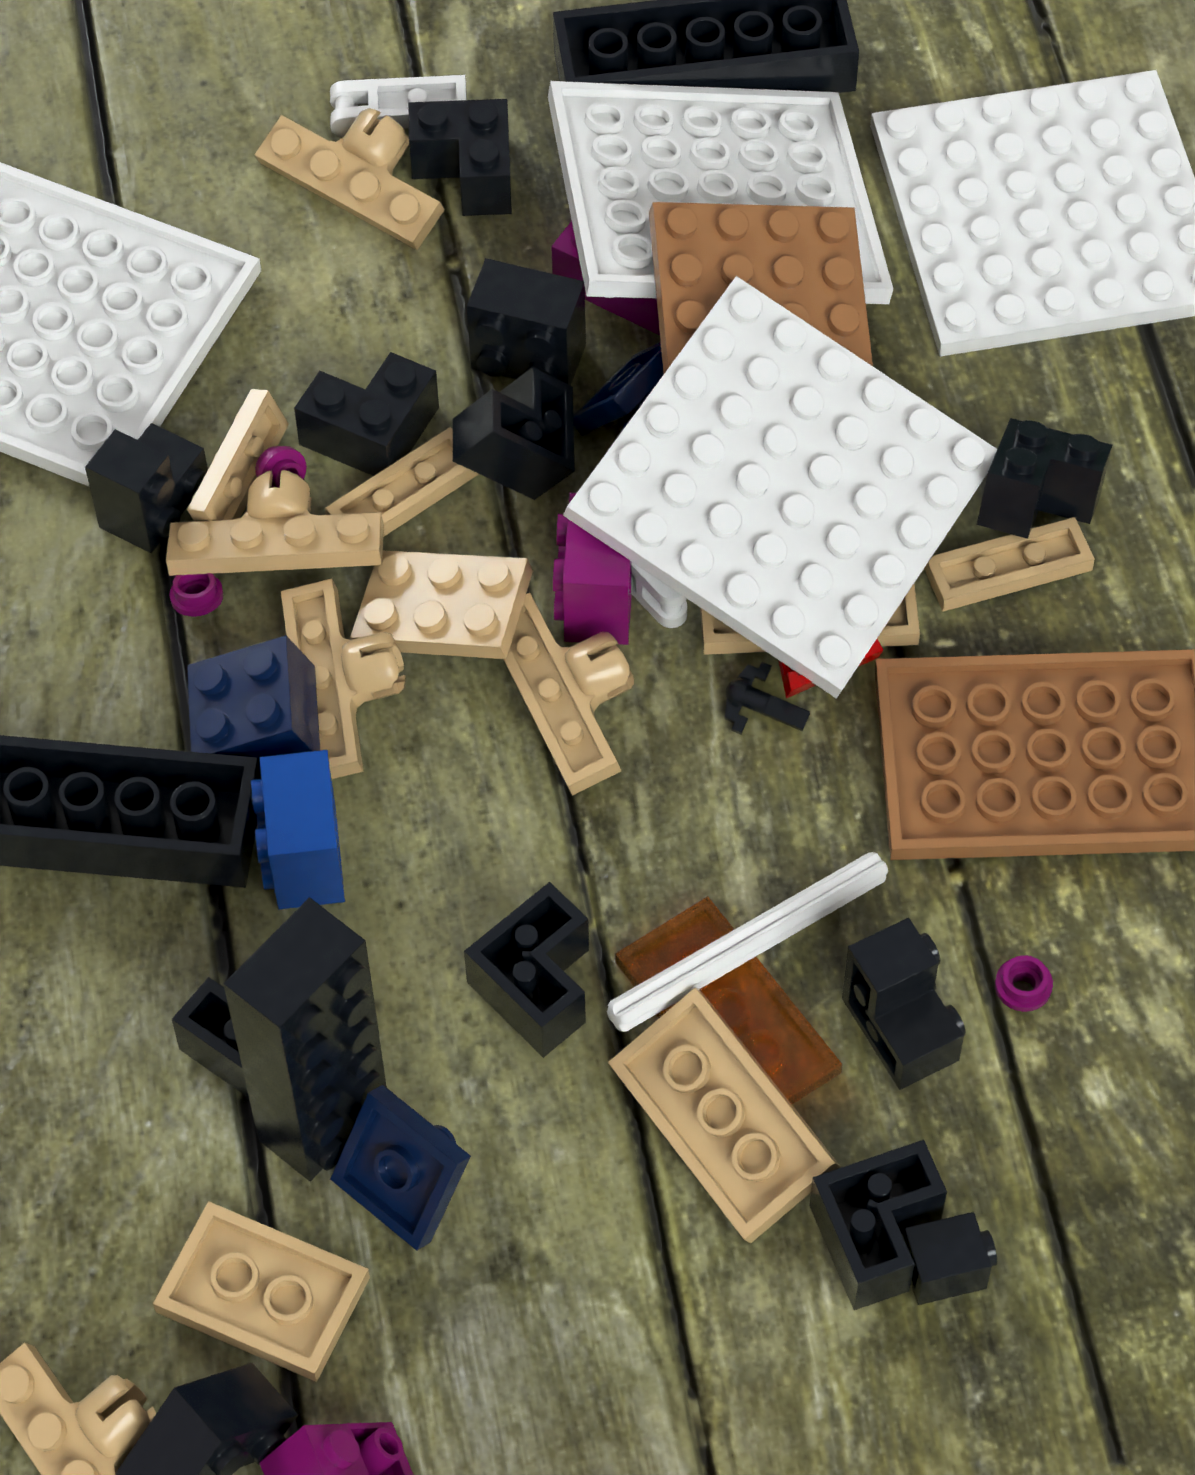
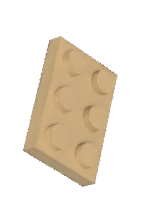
(445, 603)
(262, 1291)

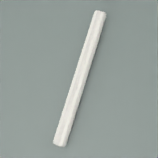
(746, 941)

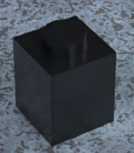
(949, 1257)

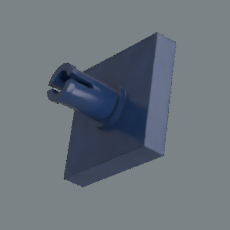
(623, 391)
(400, 1167)

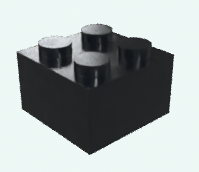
(525, 321)

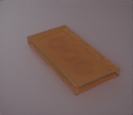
(744, 998)

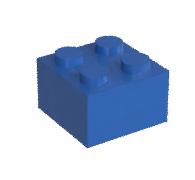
(298, 829)

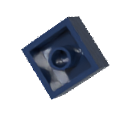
(254, 702)

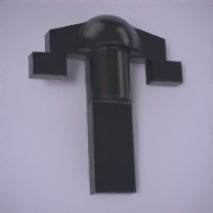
(741, 693)

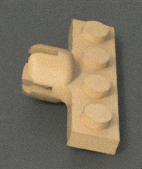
(355, 173)
(276, 535)
(344, 668)
(563, 692)
(67, 1435)

